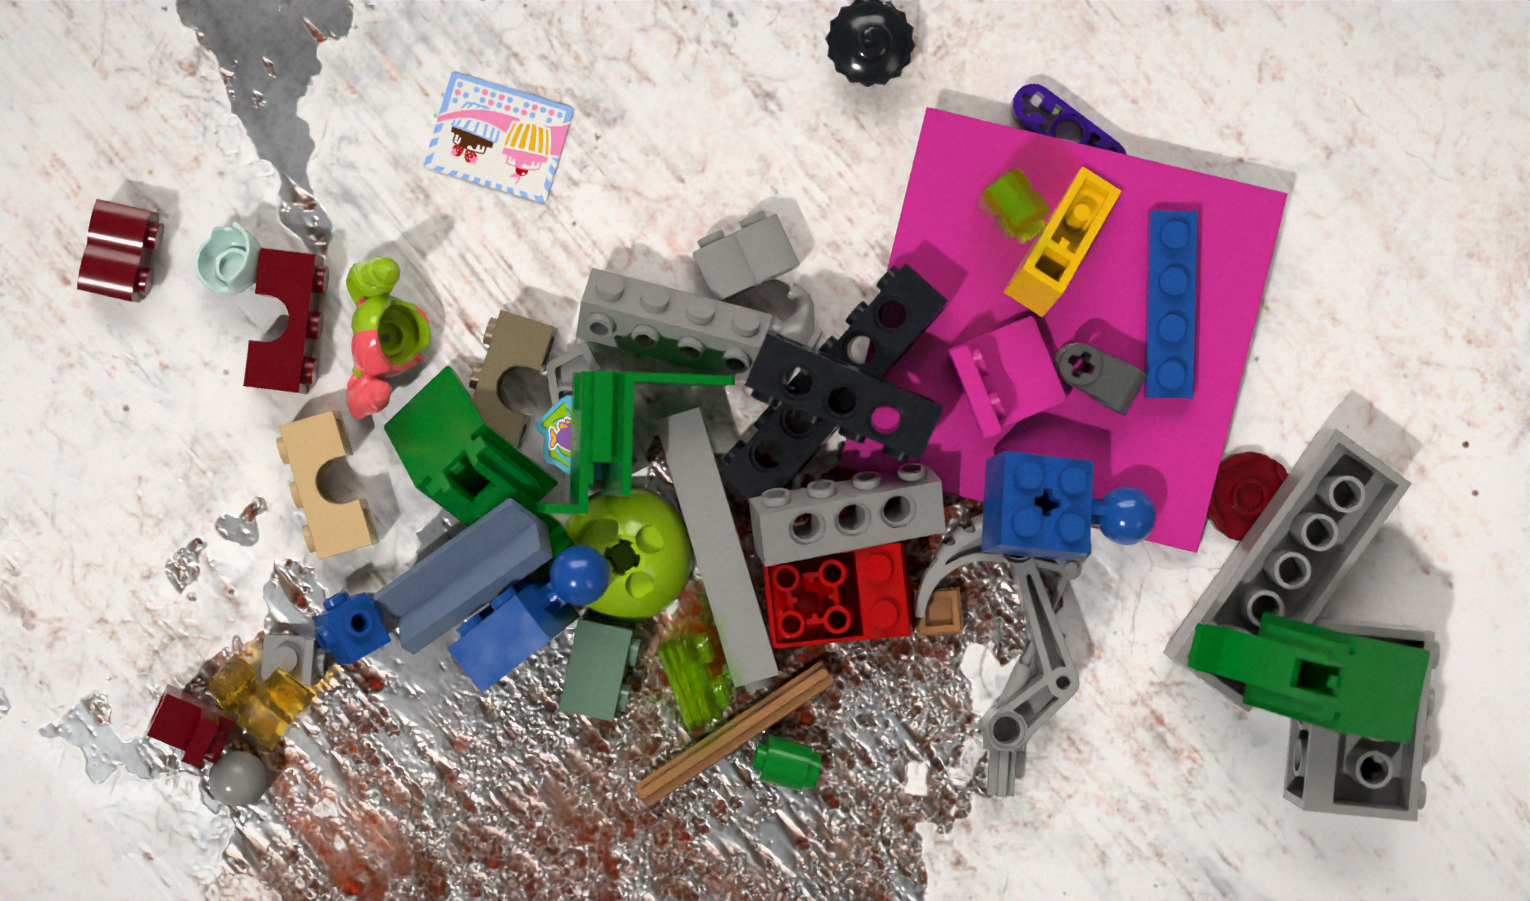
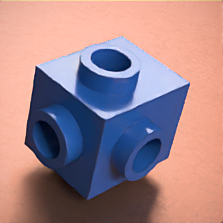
(350, 627)

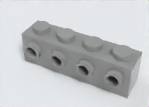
(671, 324)

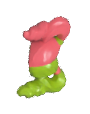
(375, 316)

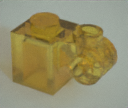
(265, 708)

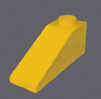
(1063, 244)

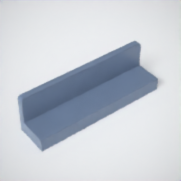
(465, 573)

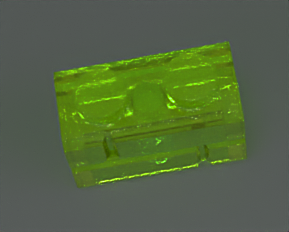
(1014, 207)

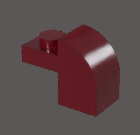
(191, 726)

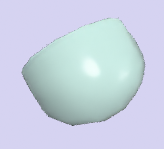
(228, 260)

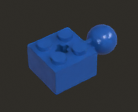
(1066, 511)
(529, 615)

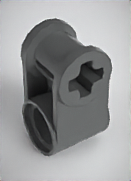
(1105, 378)

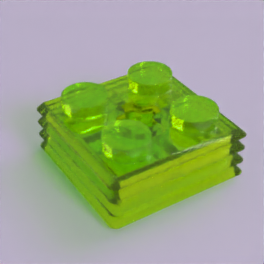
(688, 669)

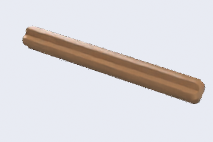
(734, 734)

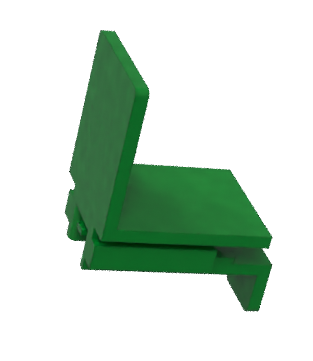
(605, 430)
(466, 461)
(1318, 675)

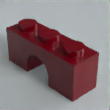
(297, 283)

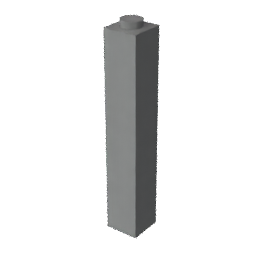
(718, 549)

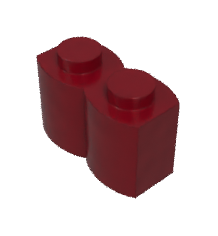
(120, 251)

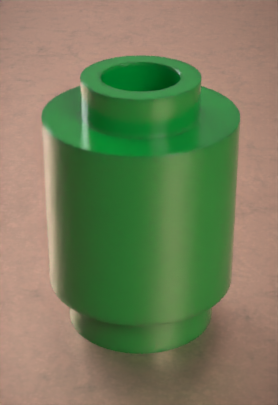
(786, 764)

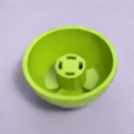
(652, 538)

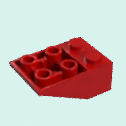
(840, 597)

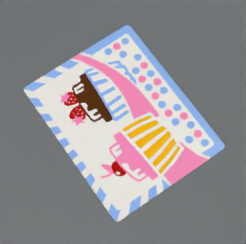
(498, 137)

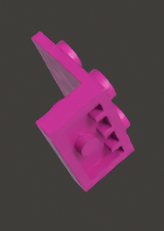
(1006, 375)

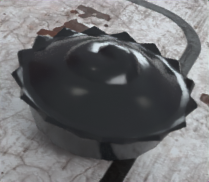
(870, 42)

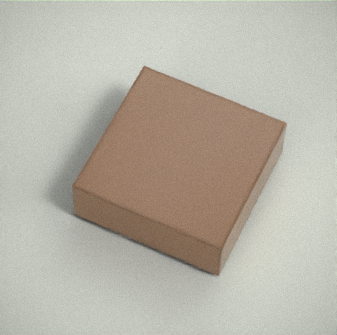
(941, 614)

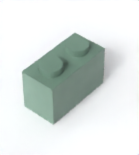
(598, 669)

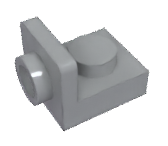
(296, 655)

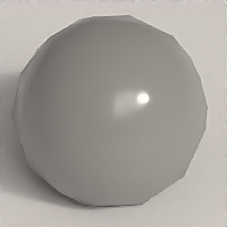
(238, 779)

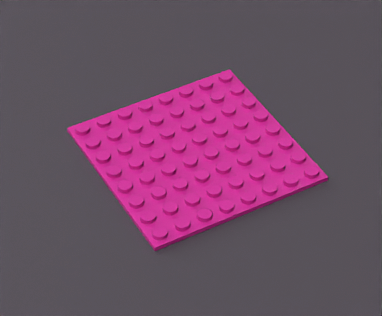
(1162, 443)

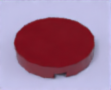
(1237, 494)

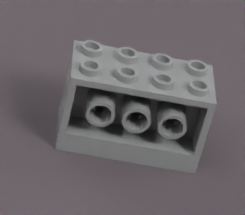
(1325, 764)

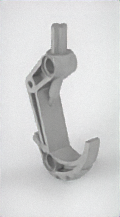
(1056, 680)

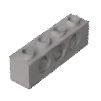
(914, 516)

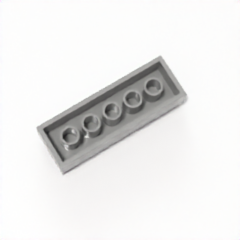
(1297, 547)

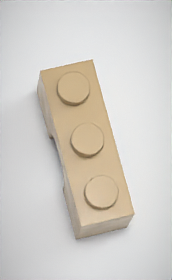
(310, 449)

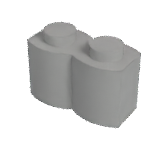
(745, 257)

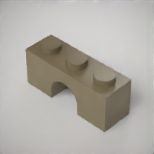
(512, 345)

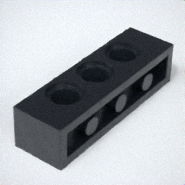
(916, 412)

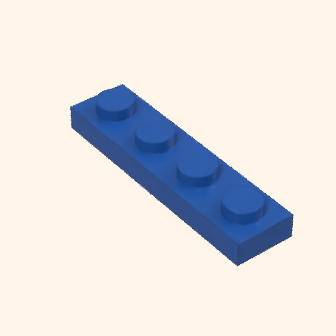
(1170, 304)

